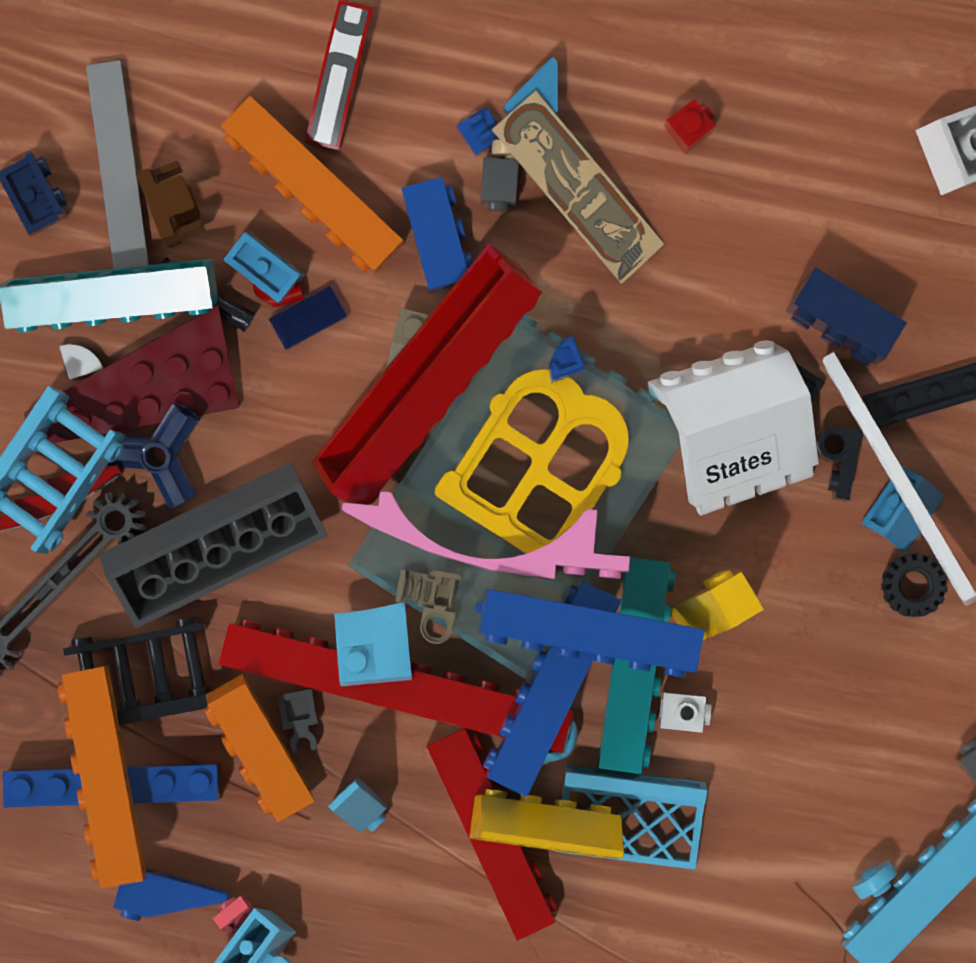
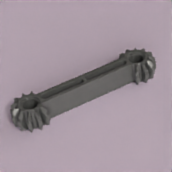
(61, 577)

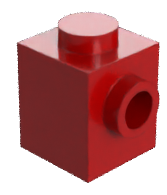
(691, 125)

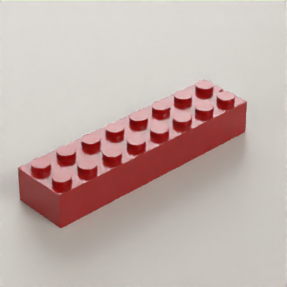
(426, 377)

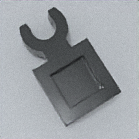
(298, 712)

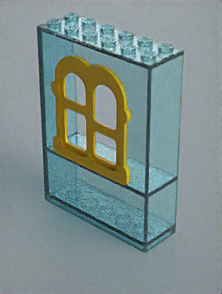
(448, 513)

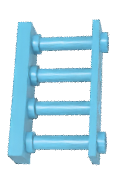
(33, 438)

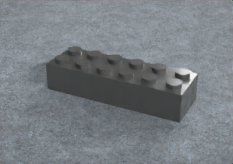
(212, 545)

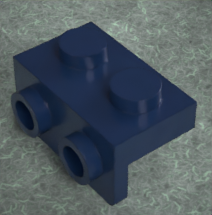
(32, 193)

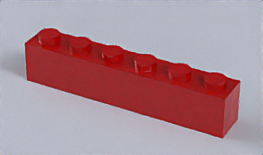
(504, 864)

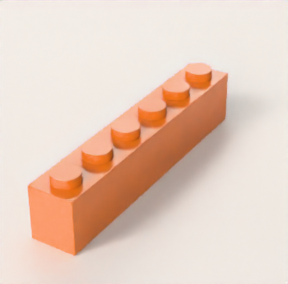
(312, 185)
(103, 777)

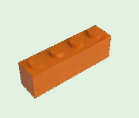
(259, 749)

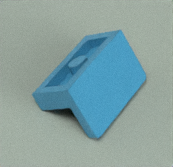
(263, 266)
(892, 518)

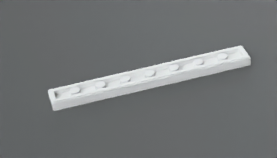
(899, 479)

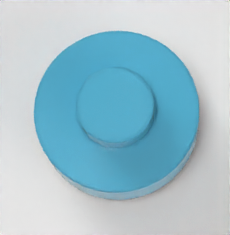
(875, 880)

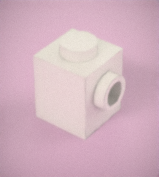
(683, 712)

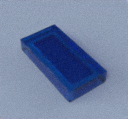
(308, 318)

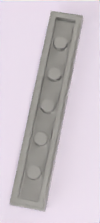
(117, 164)

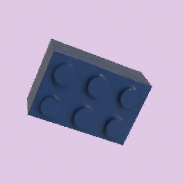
(845, 318)

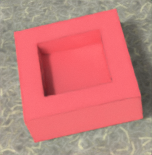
(233, 914)

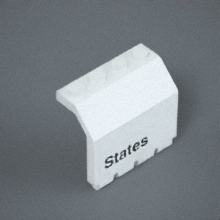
(740, 424)

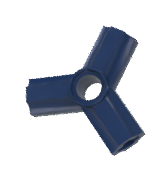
(170, 437)

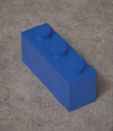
(436, 233)

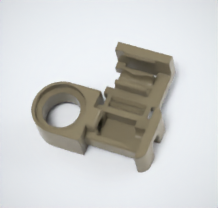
(433, 593)

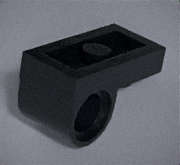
(841, 480)

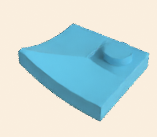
(373, 645)

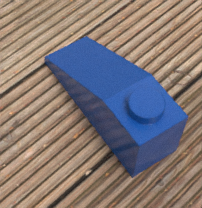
(164, 895)

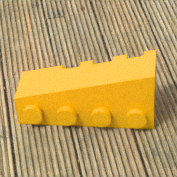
(719, 606)

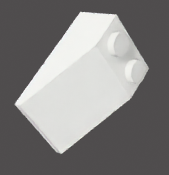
(951, 149)

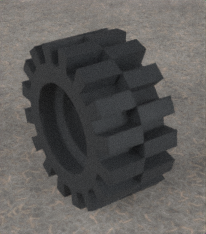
(935, 579)

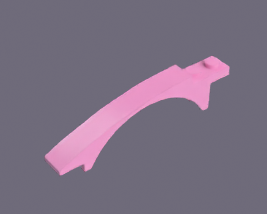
(571, 550)

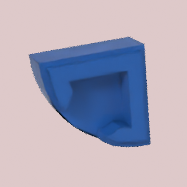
(566, 361)

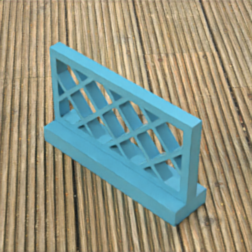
(644, 789)

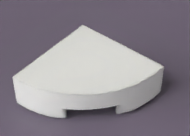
(79, 361)

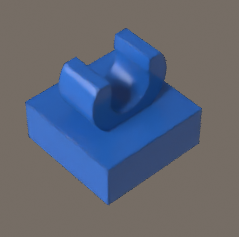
(478, 131)

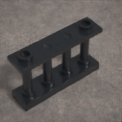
(165, 701)

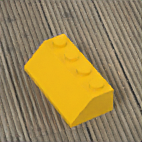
(547, 826)

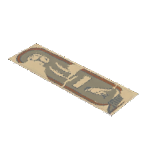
(578, 186)

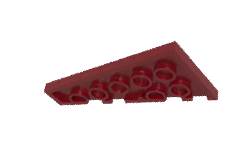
(138, 389)

